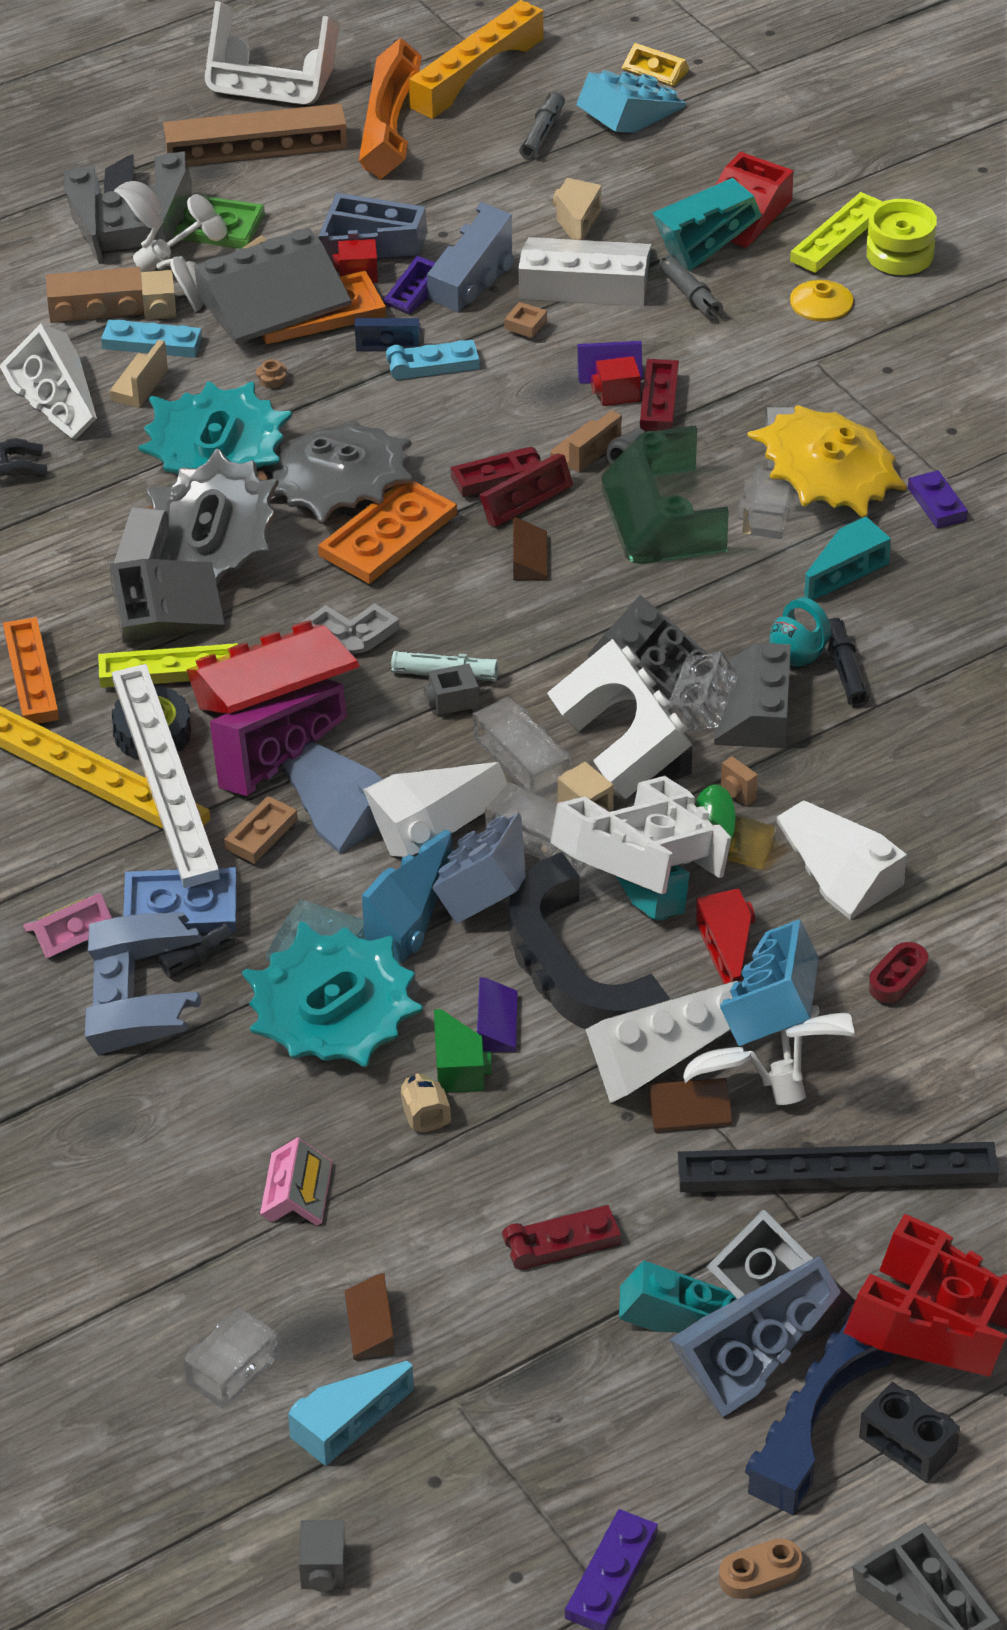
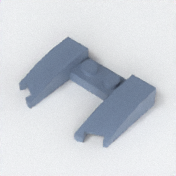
(116, 1016)

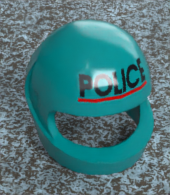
(805, 645)

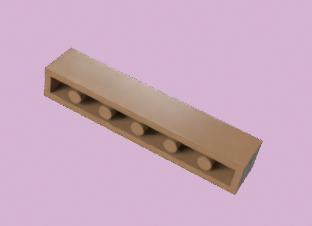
(257, 134)

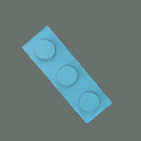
(141, 337)

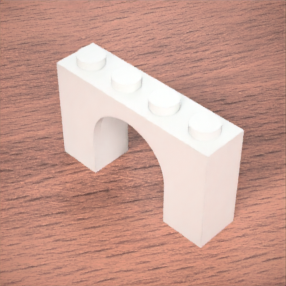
(654, 735)

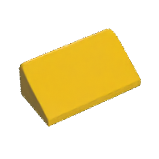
(662, 66)

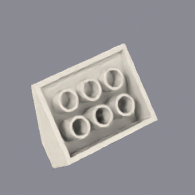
(584, 271)

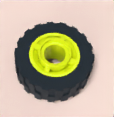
(176, 715)

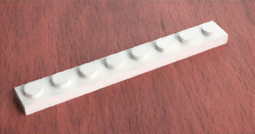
(165, 776)

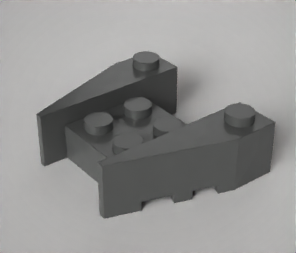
(107, 218)

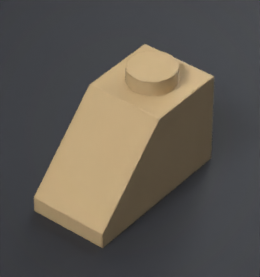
(577, 206)

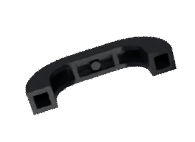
(579, 999)

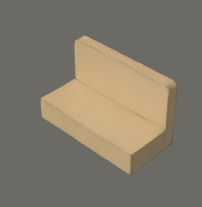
(141, 377)

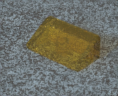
(751, 842)

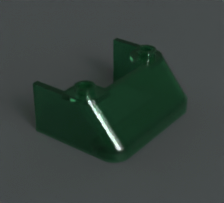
(654, 526)

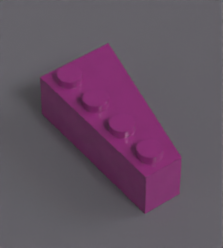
(264, 735)

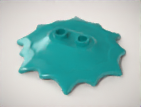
(227, 420)
(332, 996)

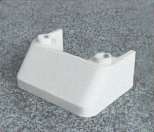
(231, 74)

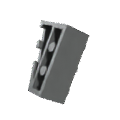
(922, 1585)

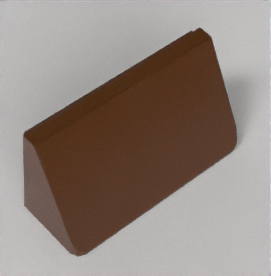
(529, 551)
(690, 1105)
(370, 1319)

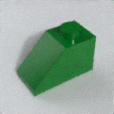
(459, 1055)

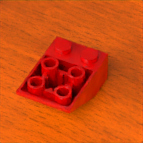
(767, 182)

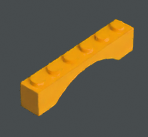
(440, 82)

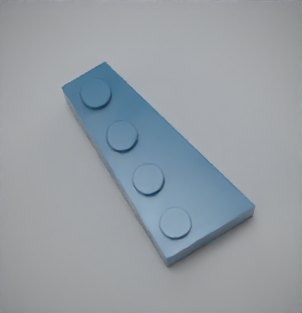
(775, 985)

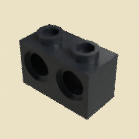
(905, 1437)

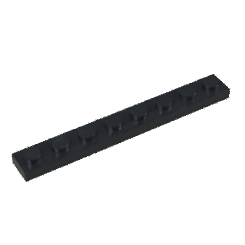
(837, 1167)

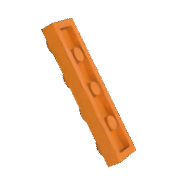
(30, 670)

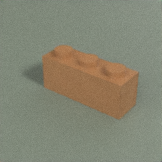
(94, 294)

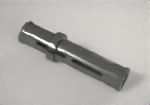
(545, 119)
(696, 292)

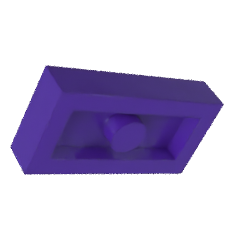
(937, 499)

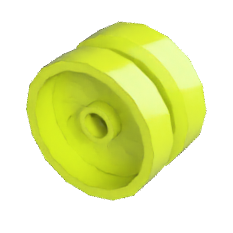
(901, 236)

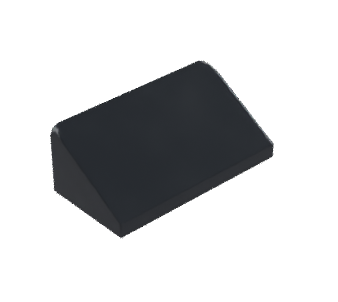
(119, 173)

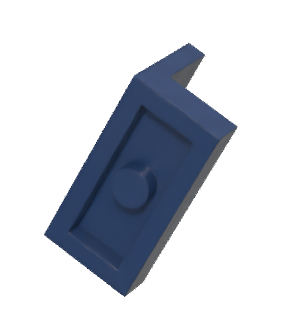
(381, 333)

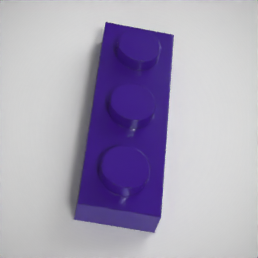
(611, 1571)

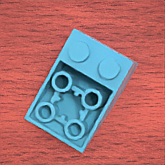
(627, 100)

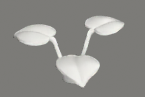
(156, 252)
(786, 1073)

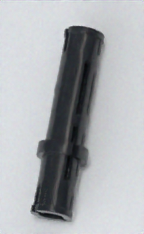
(843, 651)

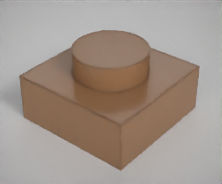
(525, 319)
(739, 781)

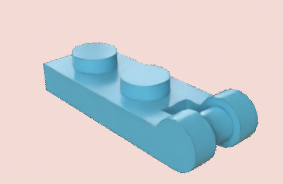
(432, 359)

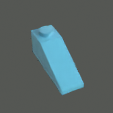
(346, 1409)

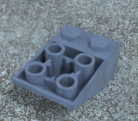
(483, 868)

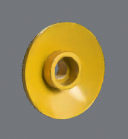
(821, 300)

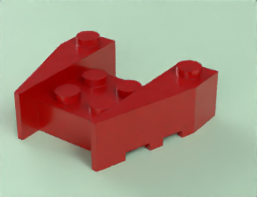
(944, 1310)

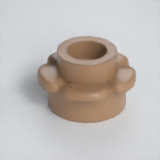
(271, 373)

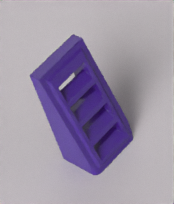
(413, 275)

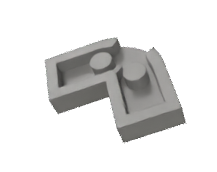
(362, 631)

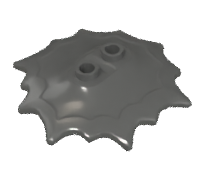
(339, 467)
(216, 513)

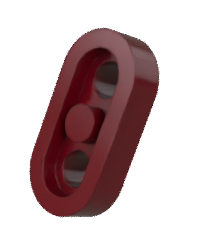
(892, 977)

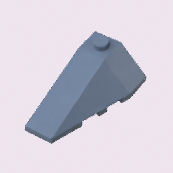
(333, 795)
(747, 1339)

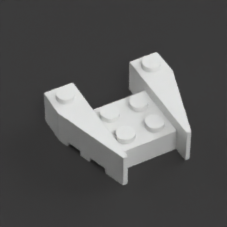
(644, 838)

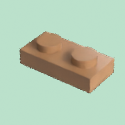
(261, 829)

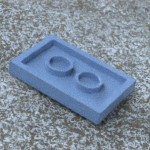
(203, 904)

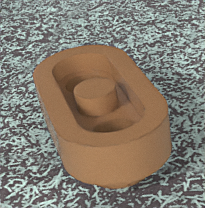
(762, 1568)

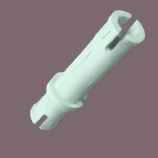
(423, 663)

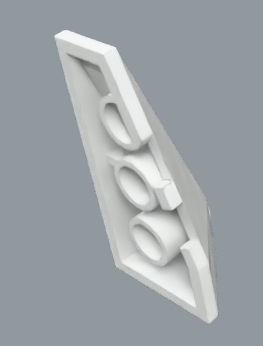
(51, 379)
(424, 803)
(845, 858)

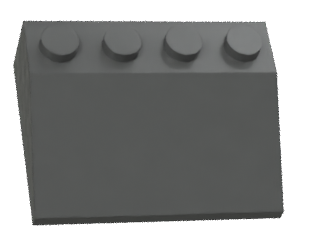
(271, 285)

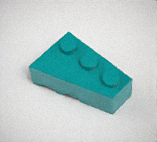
(706, 221)

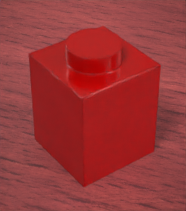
(356, 257)
(616, 381)

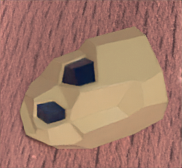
(425, 1103)

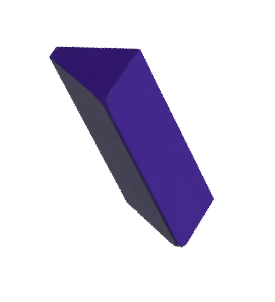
(591, 352)
(497, 1016)

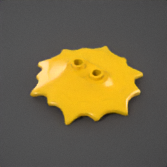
(829, 459)

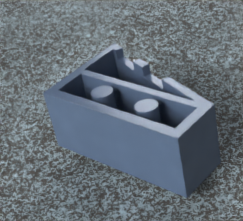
(474, 261)

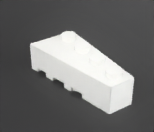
(654, 1038)

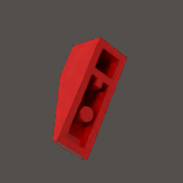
(725, 928)

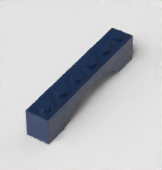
(787, 1462)

